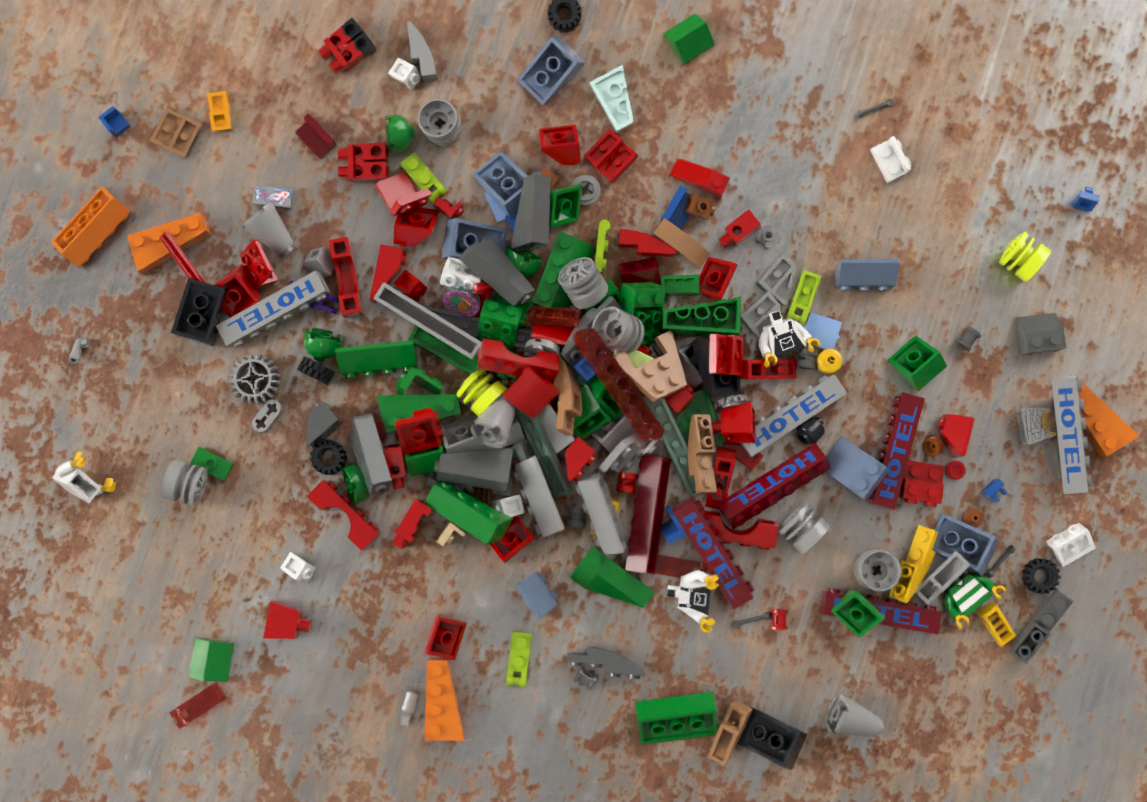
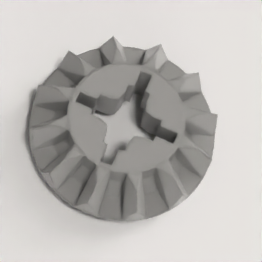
(594, 188)
(732, 401)

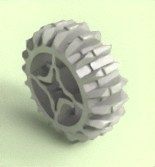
(252, 370)

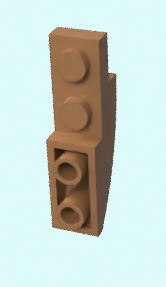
(569, 398)
(700, 448)

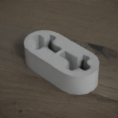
(270, 419)

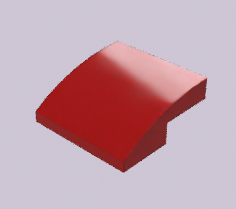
(610, 156)
(553, 333)
(726, 355)
(531, 393)

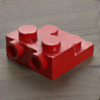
(419, 431)
(923, 483)

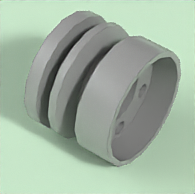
(430, 119)
(583, 283)
(619, 330)
(184, 482)
(804, 528)
(887, 567)

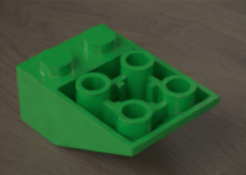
(645, 302)

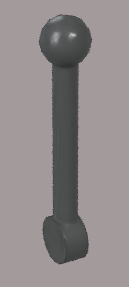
(889, 102)
(990, 573)
(767, 615)

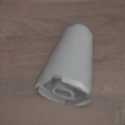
(270, 230)
(495, 423)
(852, 719)

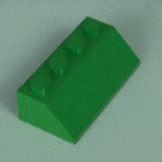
(564, 251)
(377, 358)
(676, 718)

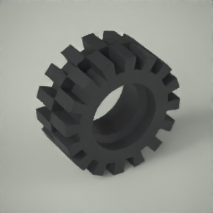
(564, 24)
(315, 370)
(317, 453)
(1051, 570)

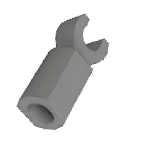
(409, 707)

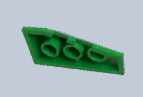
(607, 578)

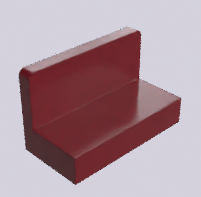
(315, 137)
(640, 271)

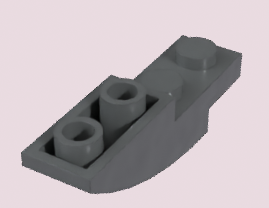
(571, 351)
(1040, 625)
(614, 663)

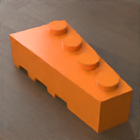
(152, 253)
(1103, 426)
(442, 710)

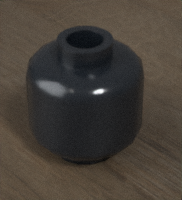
(810, 431)

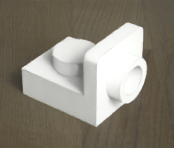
(405, 73)
(510, 505)
(298, 568)

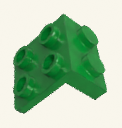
(499, 323)
(418, 376)

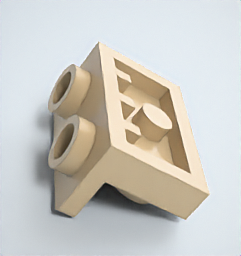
(448, 535)

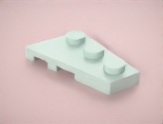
(613, 97)

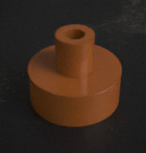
(933, 446)
(969, 515)

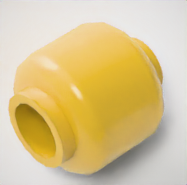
(824, 365)

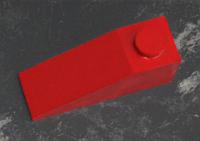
(700, 177)
(387, 268)
(756, 370)
(723, 470)

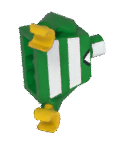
(967, 594)

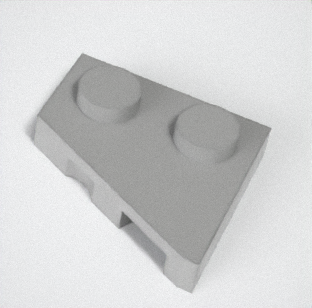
(779, 278)
(757, 314)

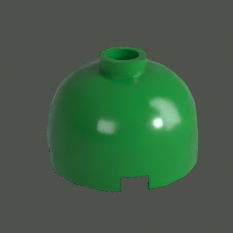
(398, 133)
(525, 262)
(321, 343)
(356, 483)

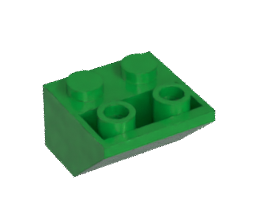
(593, 414)

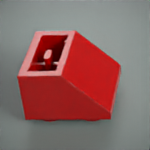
(577, 457)

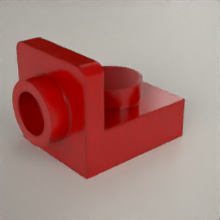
(445, 207)
(410, 285)

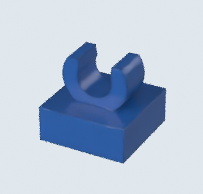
(1086, 200)
(992, 488)

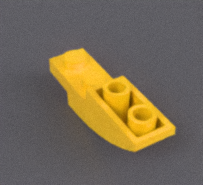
(916, 564)

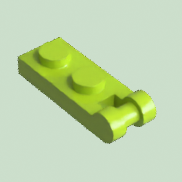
(422, 176)
(602, 245)
(804, 296)
(519, 658)

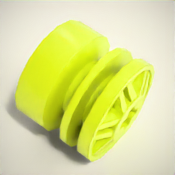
(1024, 256)
(480, 391)

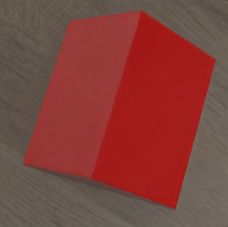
(716, 278)
(513, 541)
(445, 637)

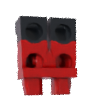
(348, 45)

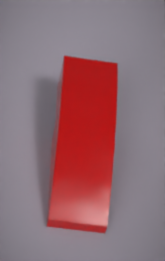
(645, 244)

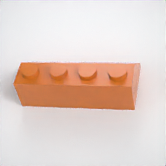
(90, 227)

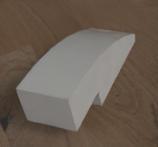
(421, 54)
(942, 577)

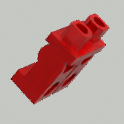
(365, 162)
(411, 523)

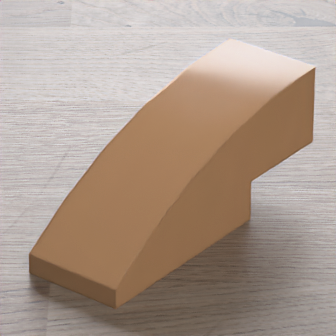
(683, 244)
(729, 732)

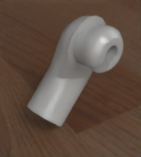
(77, 349)

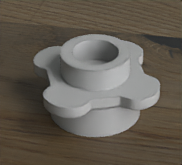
(768, 242)

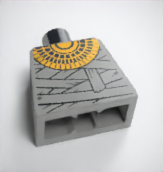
(1036, 424)

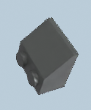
(1040, 334)
(321, 423)

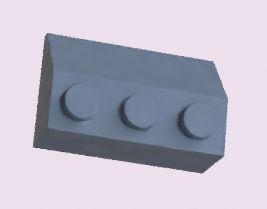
(866, 274)

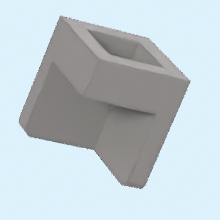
(320, 261)

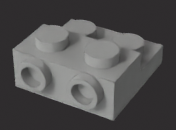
(624, 454)

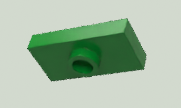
(681, 284)
(216, 465)

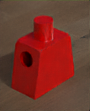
(746, 222)
(737, 424)
(395, 456)
(284, 622)

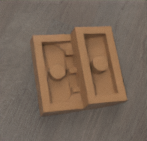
(175, 132)

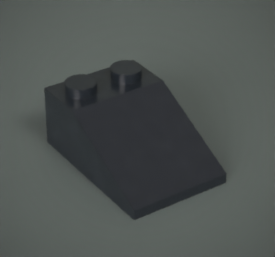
(199, 312)
(715, 384)
(772, 739)

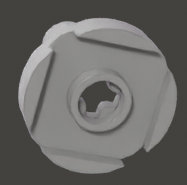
(532, 348)

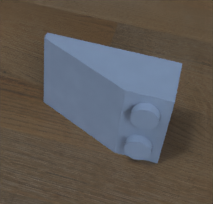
(551, 69)
(502, 182)
(464, 233)
(855, 468)
(967, 540)
(537, 595)

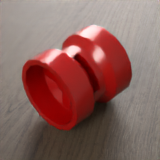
(628, 478)

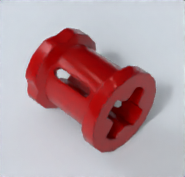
(779, 619)

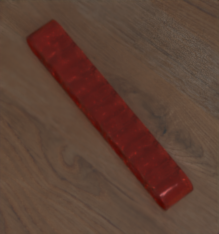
(610, 381)

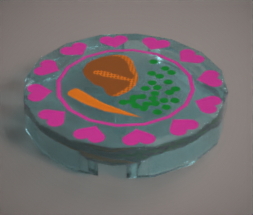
(461, 301)

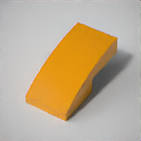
(219, 111)

